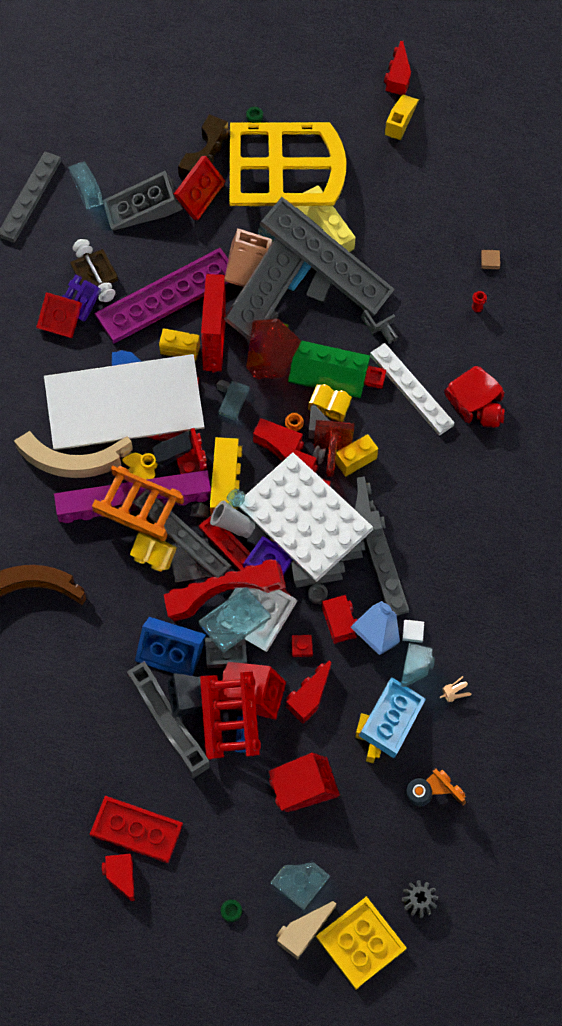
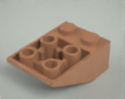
(244, 256)

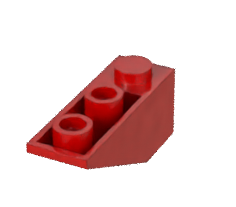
(399, 76)
(308, 697)

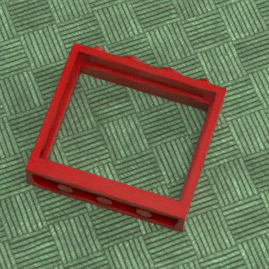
(212, 322)

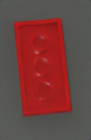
(136, 829)

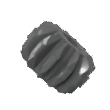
(428, 898)

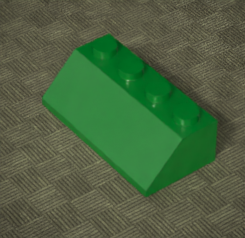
(329, 366)

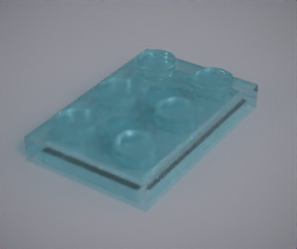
(234, 619)

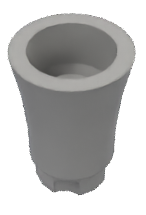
(232, 520)

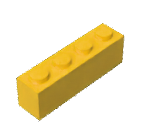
(225, 470)

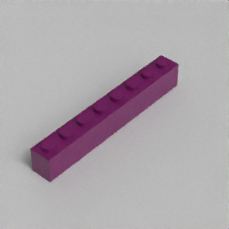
(78, 503)

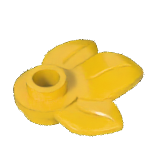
(137, 465)

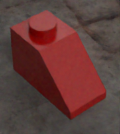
(120, 873)

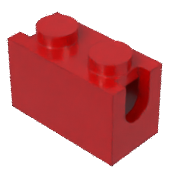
(339, 618)

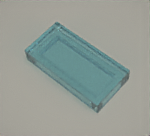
(233, 400)

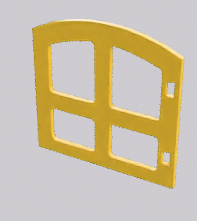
(277, 163)

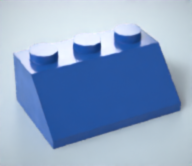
(169, 647)

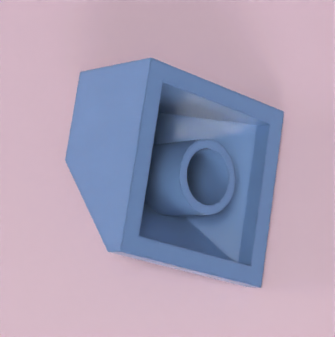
(378, 627)

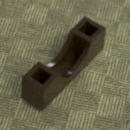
(213, 132)

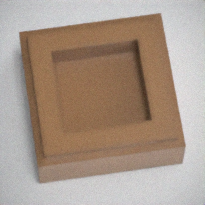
(490, 259)

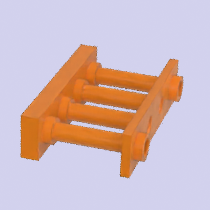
(139, 522)

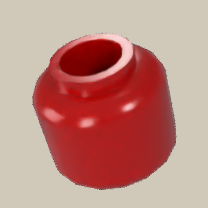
(491, 415)

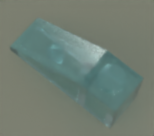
(86, 185)

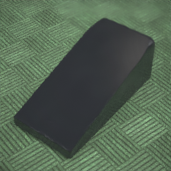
(172, 449)

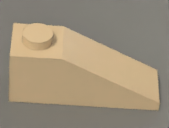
(301, 931)

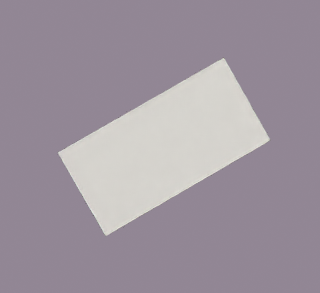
(123, 402)

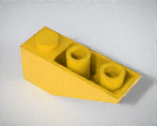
(400, 116)

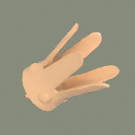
(450, 690)

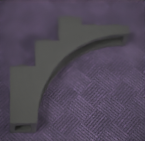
(367, 511)

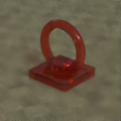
(334, 437)

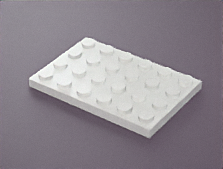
(305, 517)

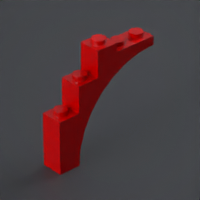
(282, 442)

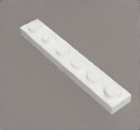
(412, 389)

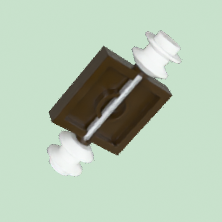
(94, 268)

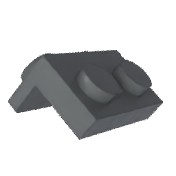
(218, 659)

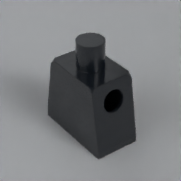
(185, 695)

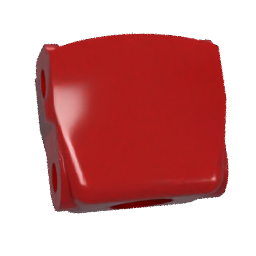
(473, 392)

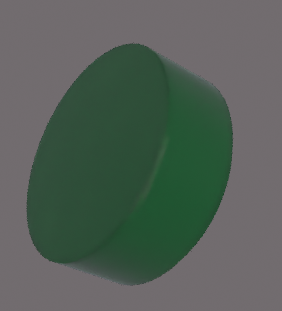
(254, 115)
(231, 911)

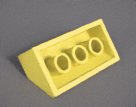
(330, 222)

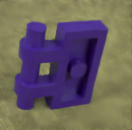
(86, 294)

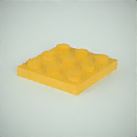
(361, 942)

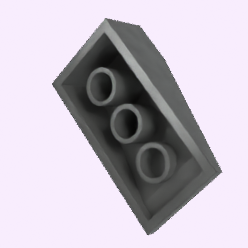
(142, 202)

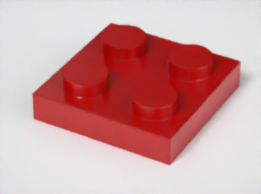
(59, 315)

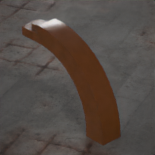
(40, 576)

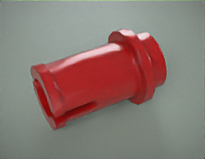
(479, 299)

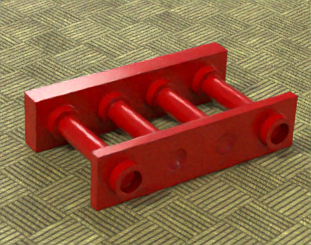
(212, 720)

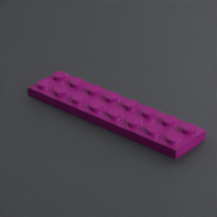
(160, 297)

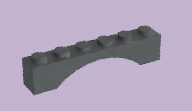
(174, 730)

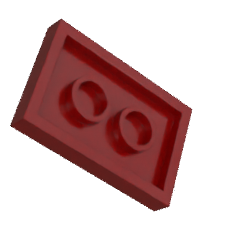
(199, 188)

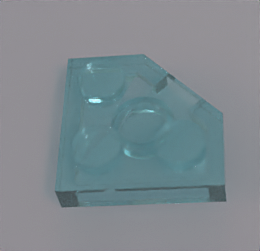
(300, 882)

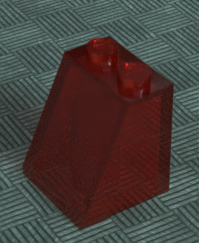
(271, 348)

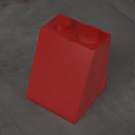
(268, 687)
(303, 782)

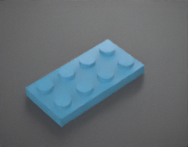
(392, 717)

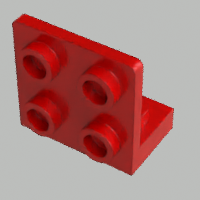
(195, 459)

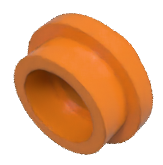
(294, 417)

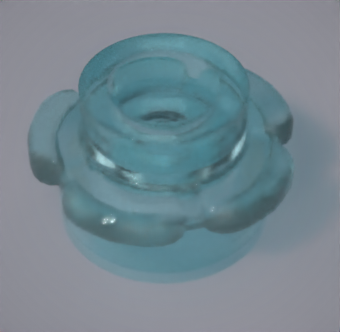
(236, 498)

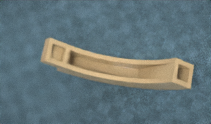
(72, 465)

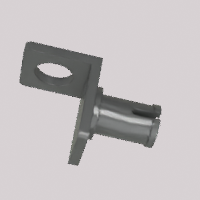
(383, 326)

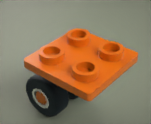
(421, 791)

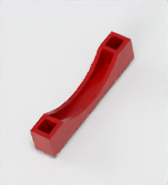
(186, 601)

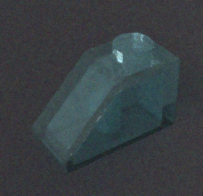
(417, 664)

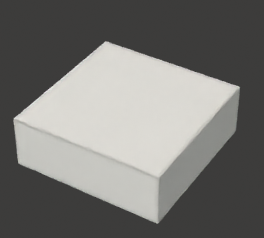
(413, 631)

